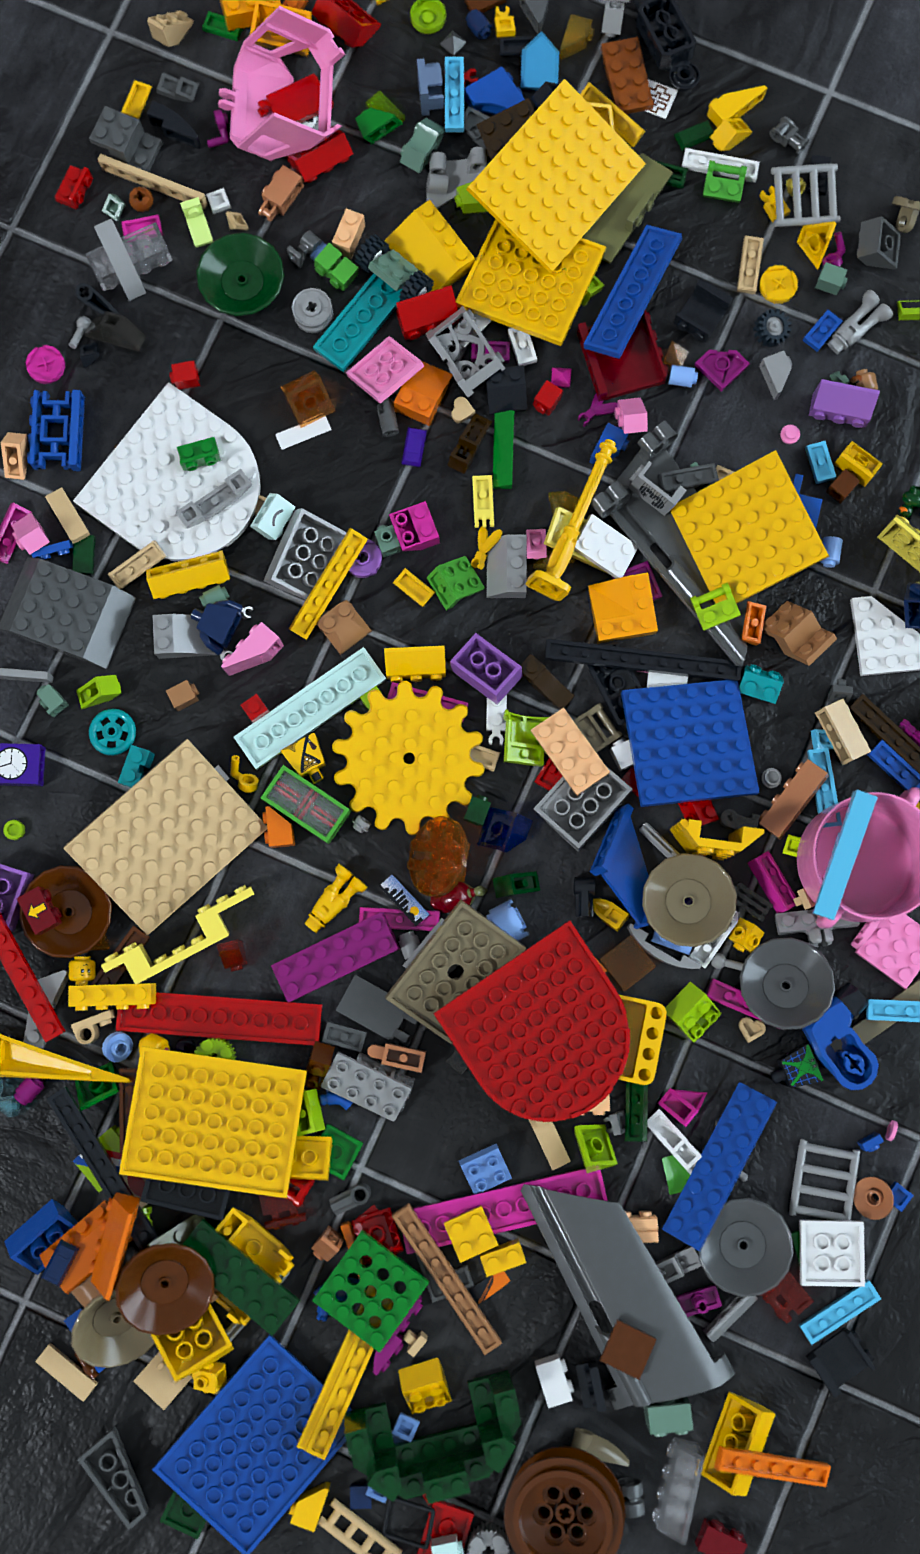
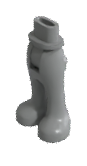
(850, 331)

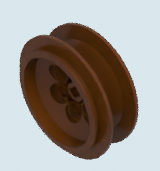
(564, 1468)

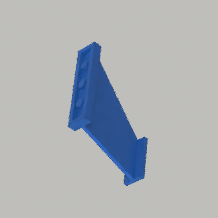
(623, 864)

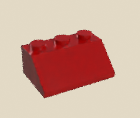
(346, 21)
(321, 157)
(426, 312)

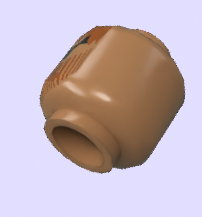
(865, 379)

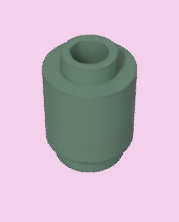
(213, 595)

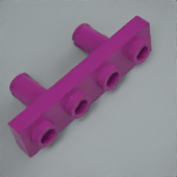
(699, 1300)

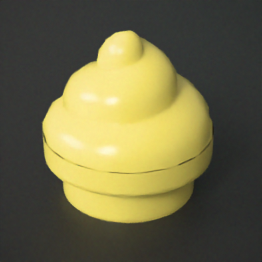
(790, 188)

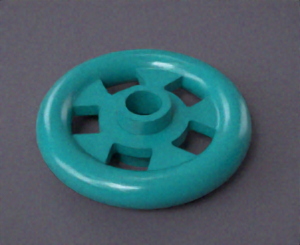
(121, 745)

